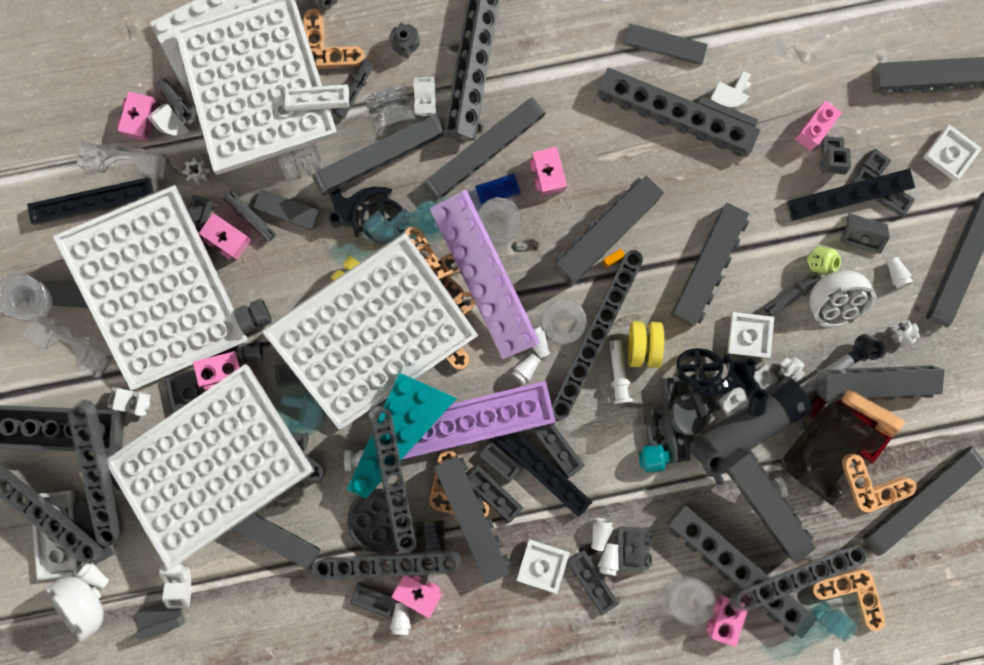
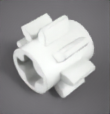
(190, 167)
(905, 332)
(791, 368)

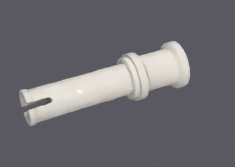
(620, 382)

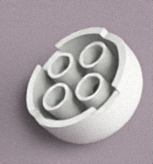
(841, 293)
(77, 605)

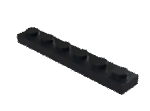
(850, 194)
(89, 201)
(545, 472)

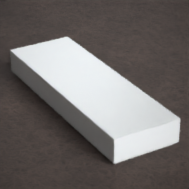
(316, 97)
(736, 398)

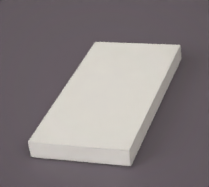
(50, 557)

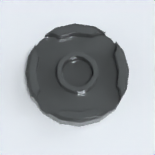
(685, 415)

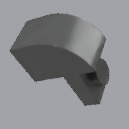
(834, 156)

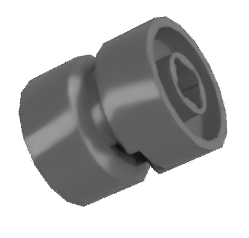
(252, 316)

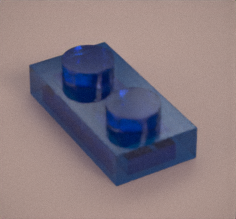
(499, 188)

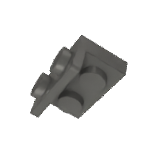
(634, 548)

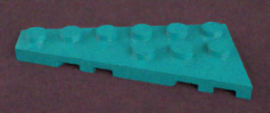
(413, 412)

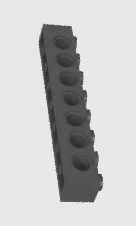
(471, 69)
(670, 102)
(801, 620)

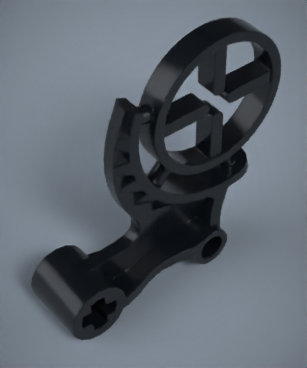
(347, 207)
(739, 376)

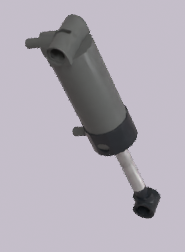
(785, 406)

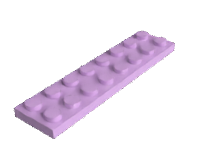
(484, 274)
(488, 418)

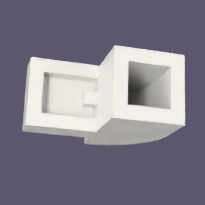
(424, 96)
(732, 97)
(168, 122)
(129, 401)
(177, 586)

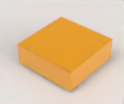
(613, 258)

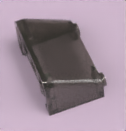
(819, 450)

